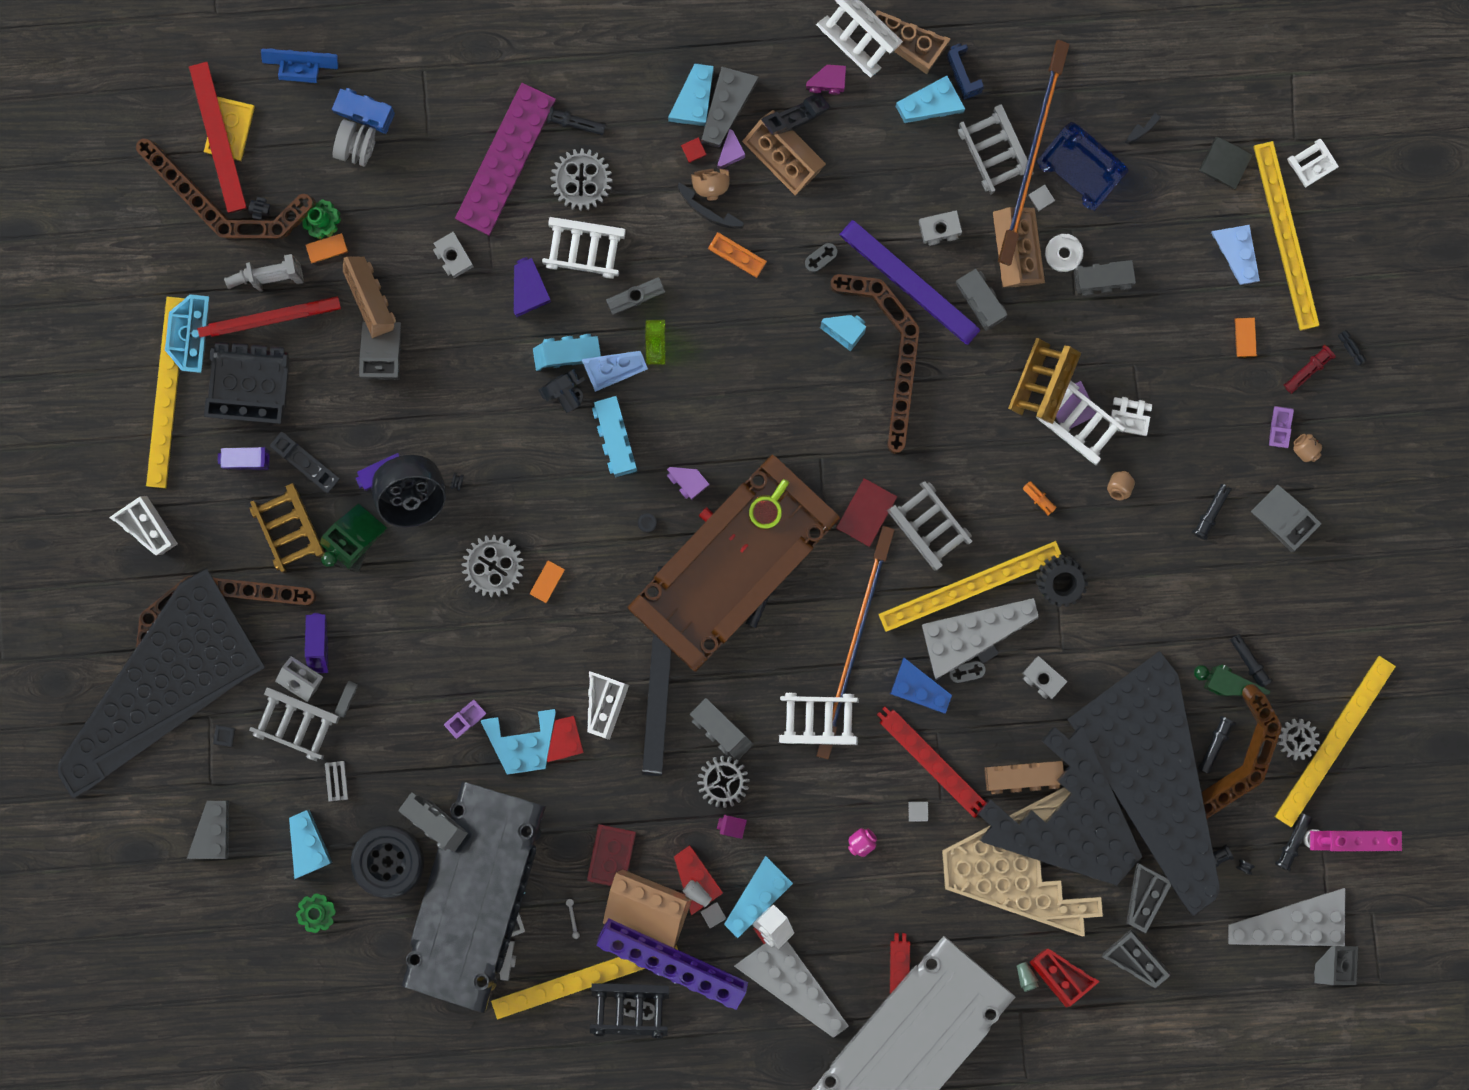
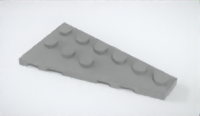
(966, 636)
(1308, 922)
(790, 981)

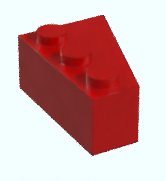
(692, 868)
(1062, 977)

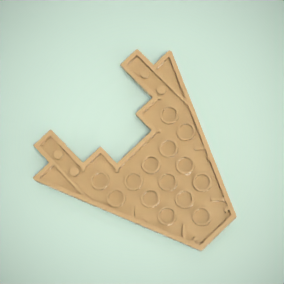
(1015, 880)

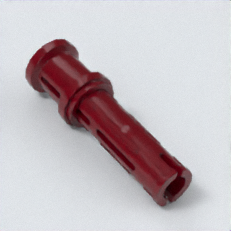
(1316, 363)

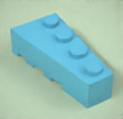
(615, 436)
(761, 892)

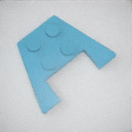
(522, 751)

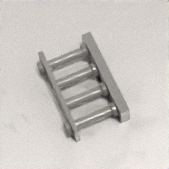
(1006, 134)
(287, 269)
(911, 528)
(291, 706)

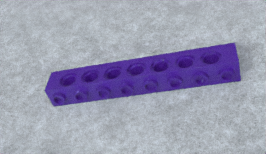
(666, 956)

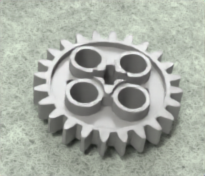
(564, 179)
(483, 580)

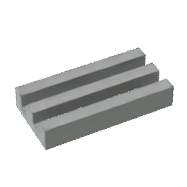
(336, 781)

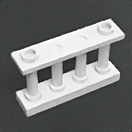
(871, 23)
(577, 228)
(1078, 441)
(828, 736)

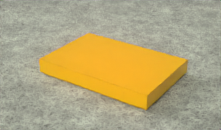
(237, 121)

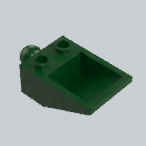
(353, 536)
(1222, 681)

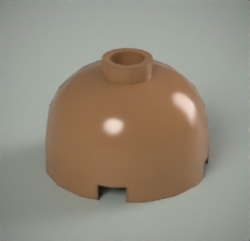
(711, 183)

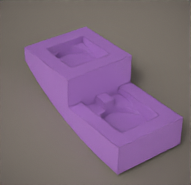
(1281, 426)

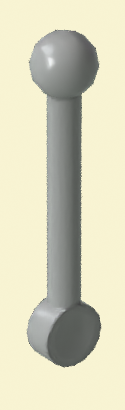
(575, 935)

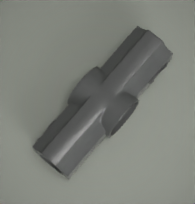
(647, 290)

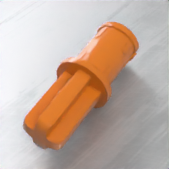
(1039, 498)

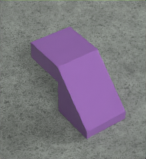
(465, 719)

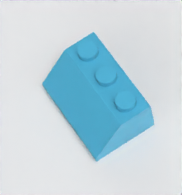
(844, 329)

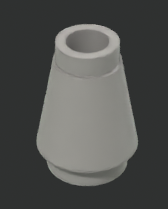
(696, 892)

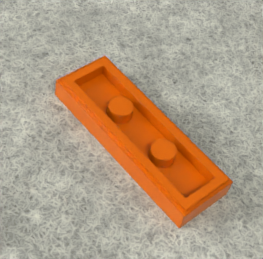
(737, 255)

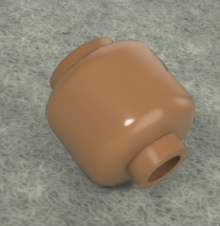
(1307, 448)
(1120, 485)

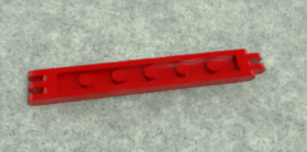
(931, 761)
(899, 960)

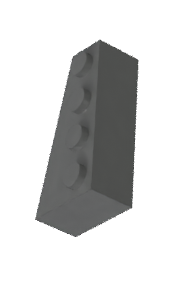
(728, 100)

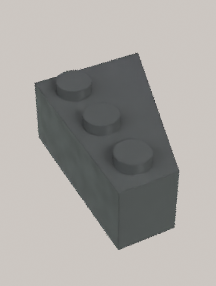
(1104, 277)
(981, 299)
(720, 729)
(433, 822)
(212, 834)
(1146, 897)
(1135, 957)

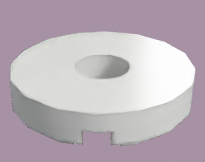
(1064, 264)

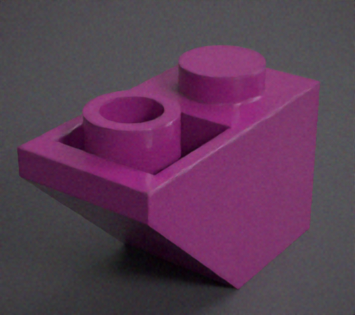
(829, 78)
(731, 826)

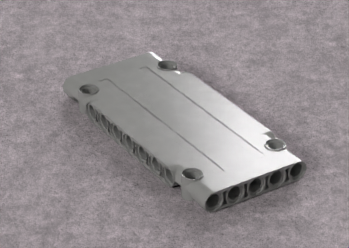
(922, 1027)

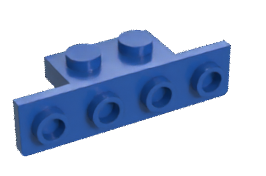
(299, 65)

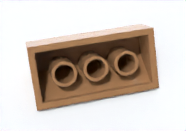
(785, 156)
(1027, 260)
(367, 295)

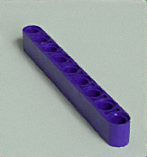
(909, 282)

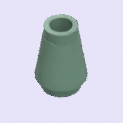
(1027, 978)

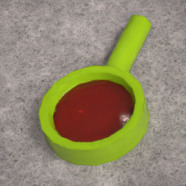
(766, 509)

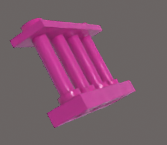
(1356, 840)

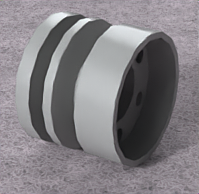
(356, 143)

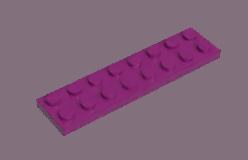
(505, 159)

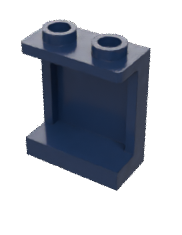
(966, 88)

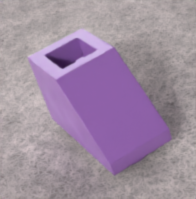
(689, 480)

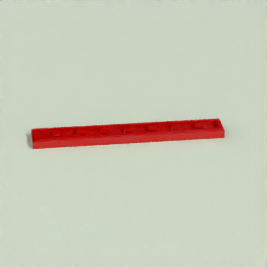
(217, 137)

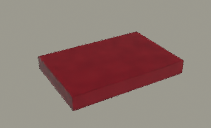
(866, 512)
(610, 854)

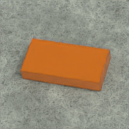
(326, 248)
(1245, 337)
(547, 581)

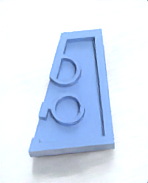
(1239, 251)
(613, 368)

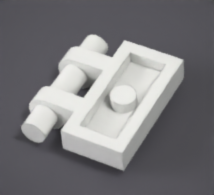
(1132, 422)

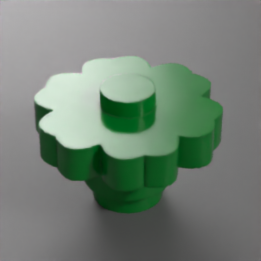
(322, 220)
(316, 913)

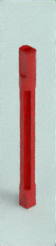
(270, 317)

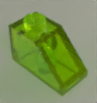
(655, 341)

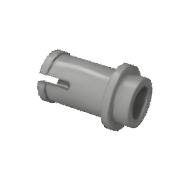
(235, 280)

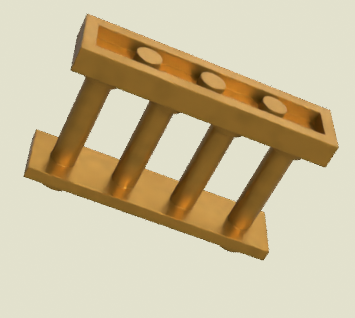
(1058, 384)
(299, 512)

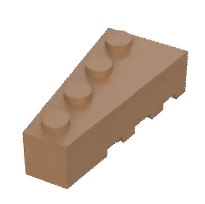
(918, 46)
(1022, 776)

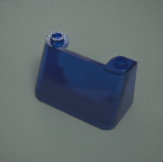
(1083, 164)

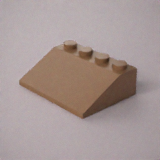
(647, 907)

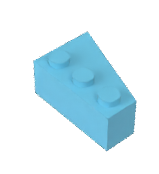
(694, 97)
(930, 102)
(565, 352)
(307, 845)

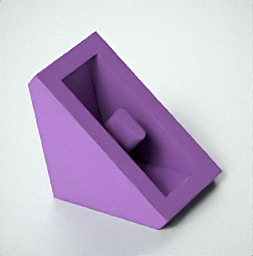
(731, 151)

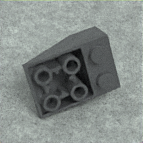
(380, 354)
(1285, 518)

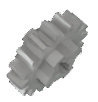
(1305, 740)

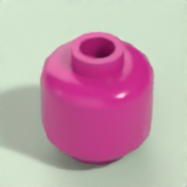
(862, 842)

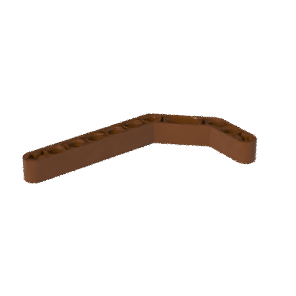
(208, 206)
(905, 340)
(239, 592)
(1226, 790)

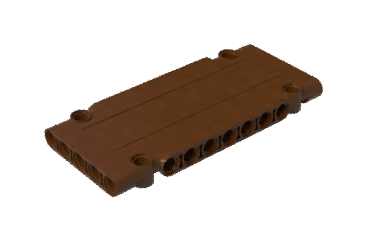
(715, 586)

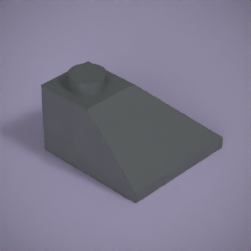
(1337, 966)

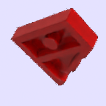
(564, 740)

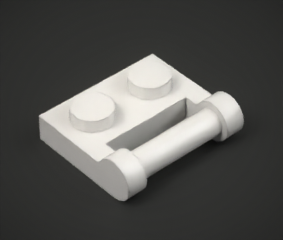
(1316, 168)

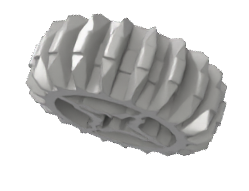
(717, 766)

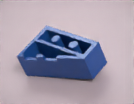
(363, 110)
(919, 688)

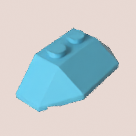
(182, 335)

